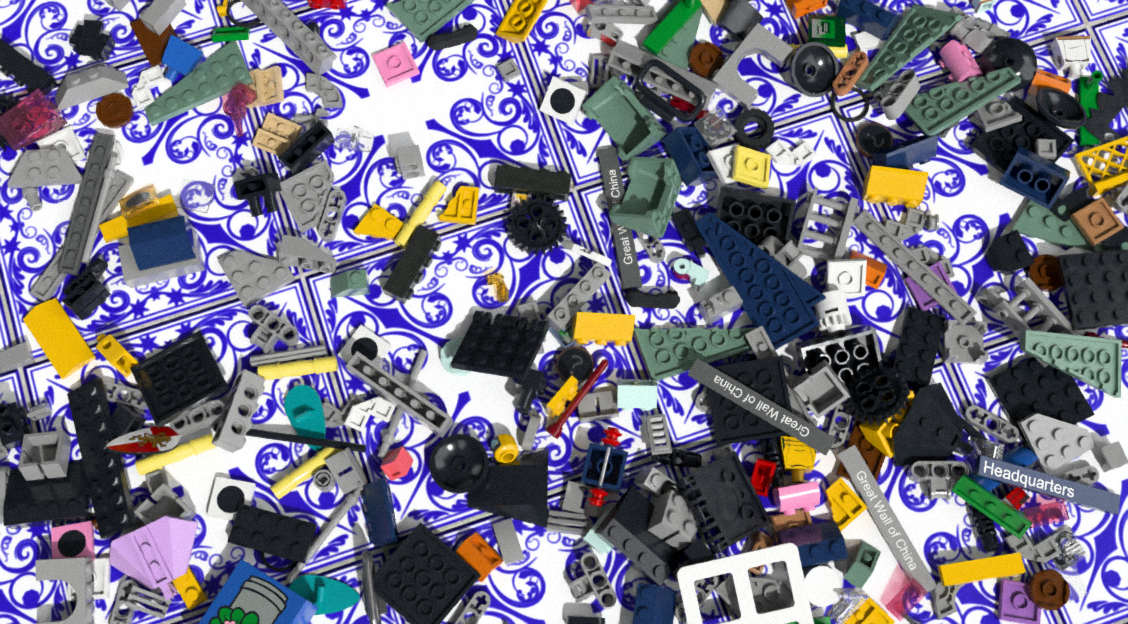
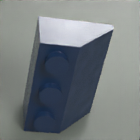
(869, 16)
(689, 153)
(908, 153)
(1035, 177)
(162, 242)
(380, 513)
(816, 543)
(654, 605)

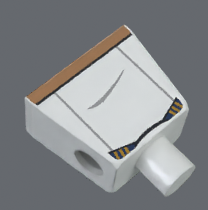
(1072, 54)

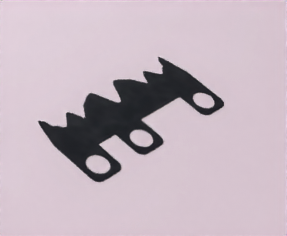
(1109, 107)
(1078, 200)

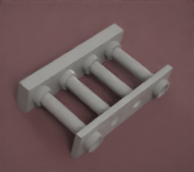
(843, 226)
(1040, 305)

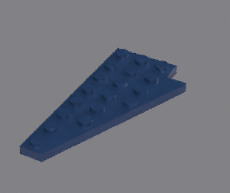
(768, 289)

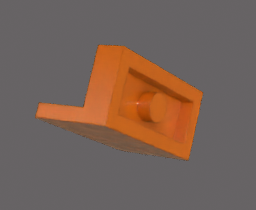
(803, 7)
(1046, 79)
(874, 269)
(479, 555)

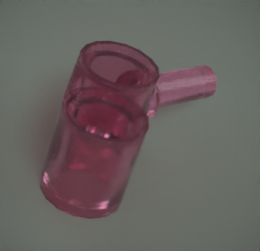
(239, 101)

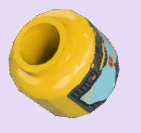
(504, 448)

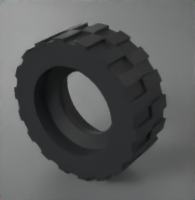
(757, 116)

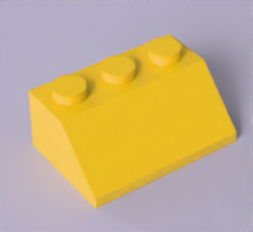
(894, 186)
(602, 328)
(882, 435)

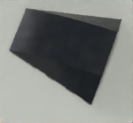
(515, 489)

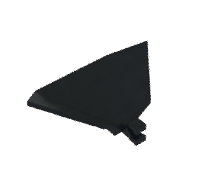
(929, 429)

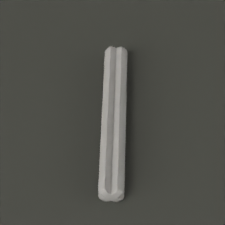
(288, 355)

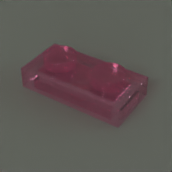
(1047, 514)
(907, 599)

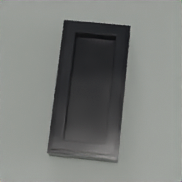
(90, 38)

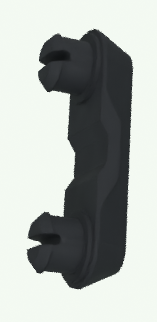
(452, 39)
(646, 300)

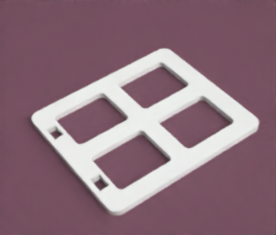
(738, 567)

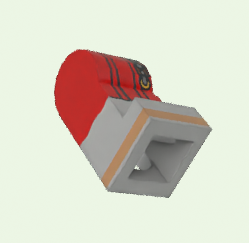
(605, 32)
(1016, 498)

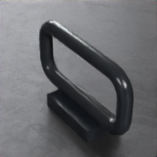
(658, 104)

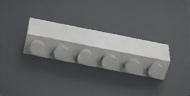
(631, 59)
(399, 394)

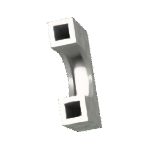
(158, 15)
(758, 41)
(76, 572)

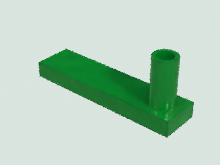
(671, 25)
(1087, 96)
(992, 506)

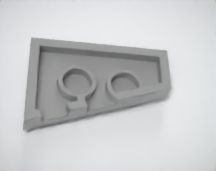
(997, 115)

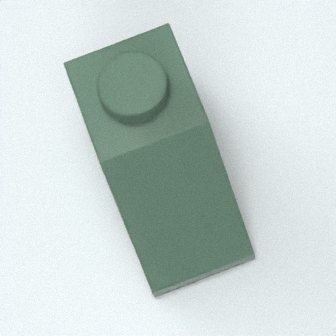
(350, 284)
(862, 565)

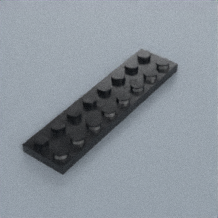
(102, 468)

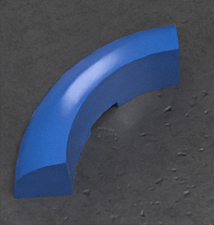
(1018, 456)

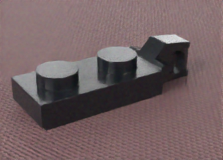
(689, 232)

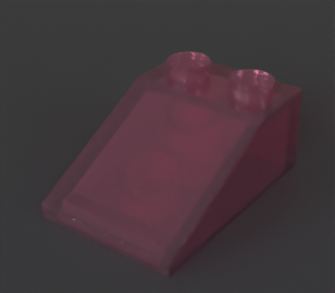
(31, 120)

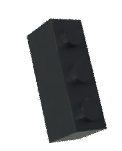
(306, 149)

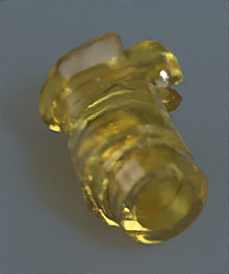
(500, 287)

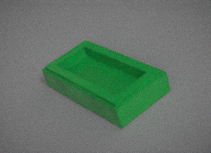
(230, 34)

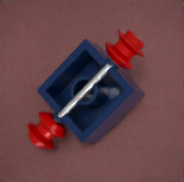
(604, 467)

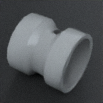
(327, 483)

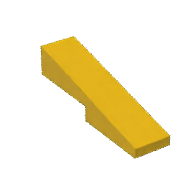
(117, 227)
(981, 569)

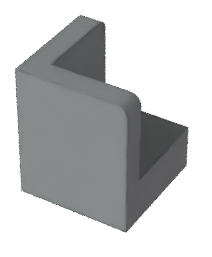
(1114, 456)

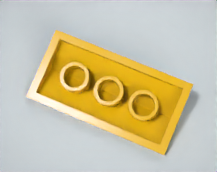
(520, 20)
(58, 337)

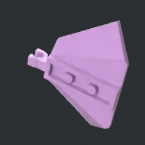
(156, 553)

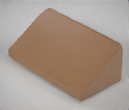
(757, 541)

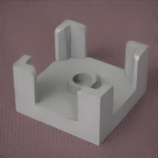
(964, 343)

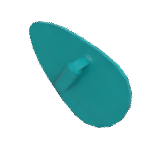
(306, 413)
(325, 593)

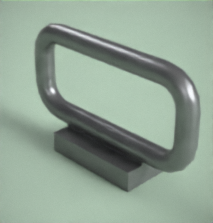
(374, 604)

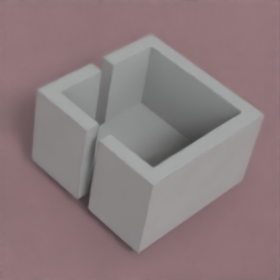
(823, 389)
(48, 455)
(168, 504)
(673, 515)

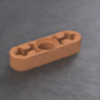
(849, 81)

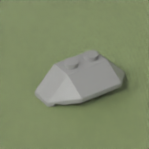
(89, 85)

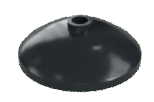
(1010, 49)
(821, 66)
(1060, 108)
(454, 451)

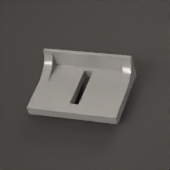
(607, 405)
(351, 479)
(574, 497)

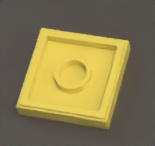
(751, 167)

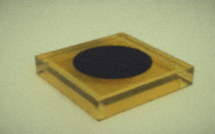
(139, 202)

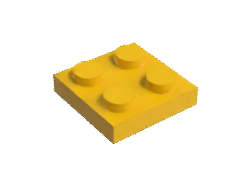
(567, 392)

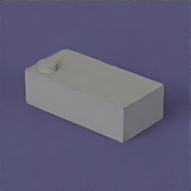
(134, 277)

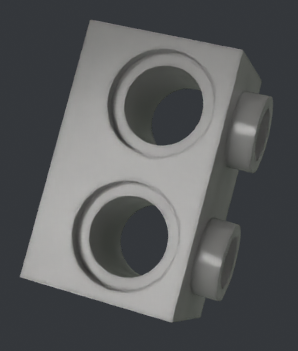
(409, 162)

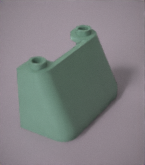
(624, 118)
(649, 196)

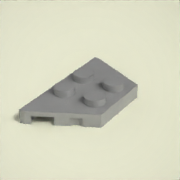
(44, 168)

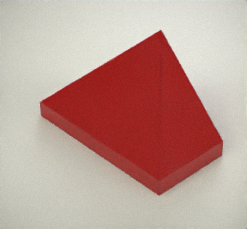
(762, 476)

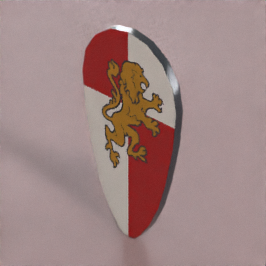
(145, 442)

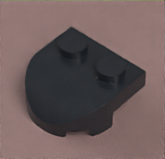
(1009, 254)

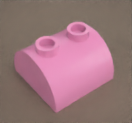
(959, 62)
(796, 496)

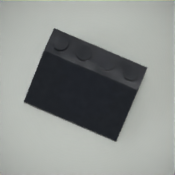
(756, 213)
(844, 352)
(47, 499)
(628, 534)

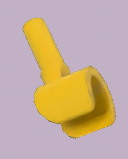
(222, 10)

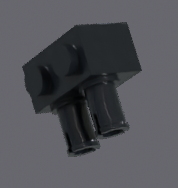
(254, 187)
(529, 390)
(13, 425)
(694, 554)

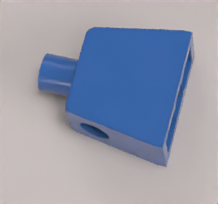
(180, 58)

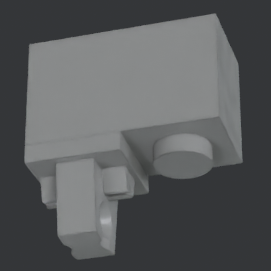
(720, 305)

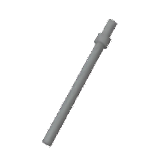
(108, 176)
(388, 438)
(351, 500)

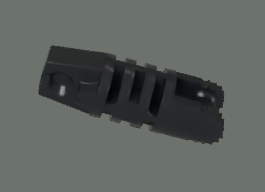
(95, 269)
(774, 456)
(679, 458)
(985, 530)

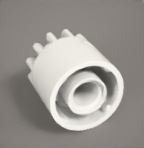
(833, 312)

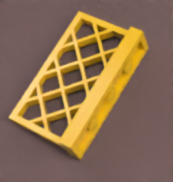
(1112, 181)

